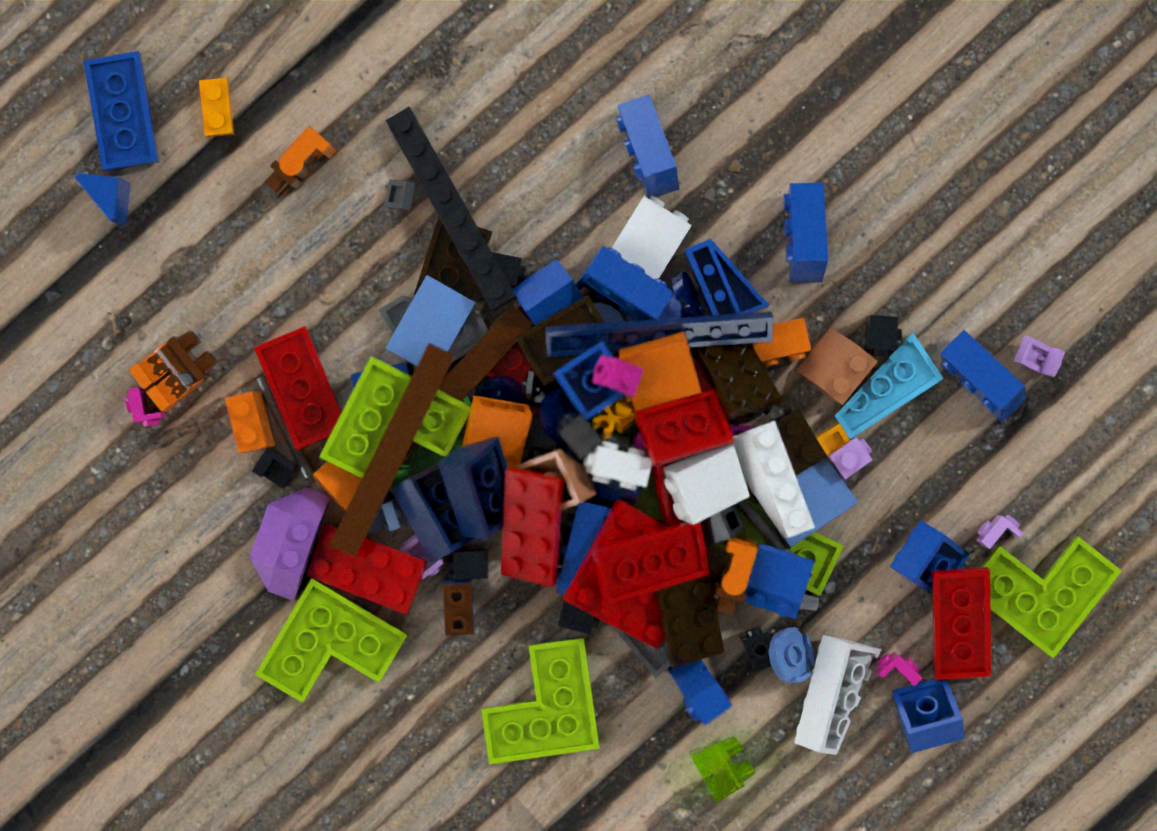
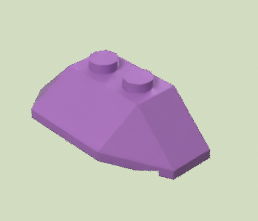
(288, 540)

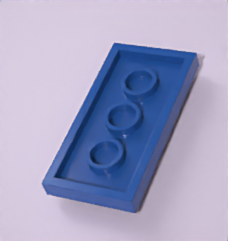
(121, 111)

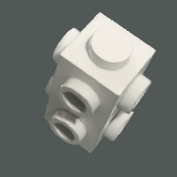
(609, 463)

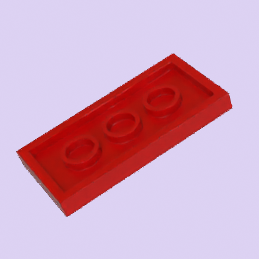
(299, 387)
(531, 526)
(650, 562)
(375, 573)
(961, 623)

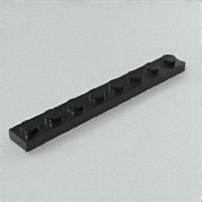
(451, 209)

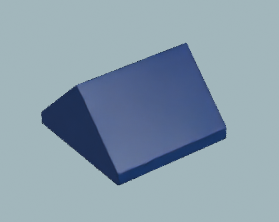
(109, 194)
(547, 292)

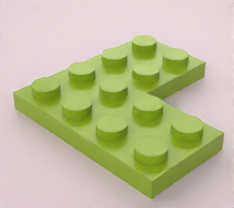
(371, 410)
(1051, 606)
(325, 626)
(560, 716)

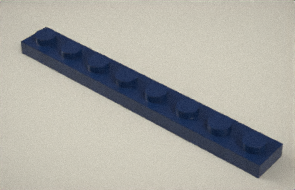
(698, 331)

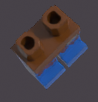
(458, 607)

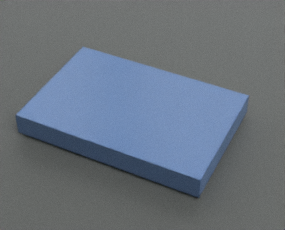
(432, 317)
(824, 496)

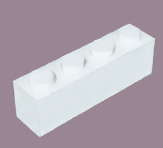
(772, 479)
(833, 693)

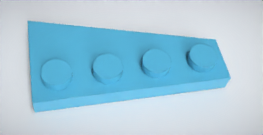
(896, 382)

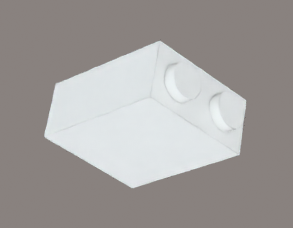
(652, 236)
(705, 484)

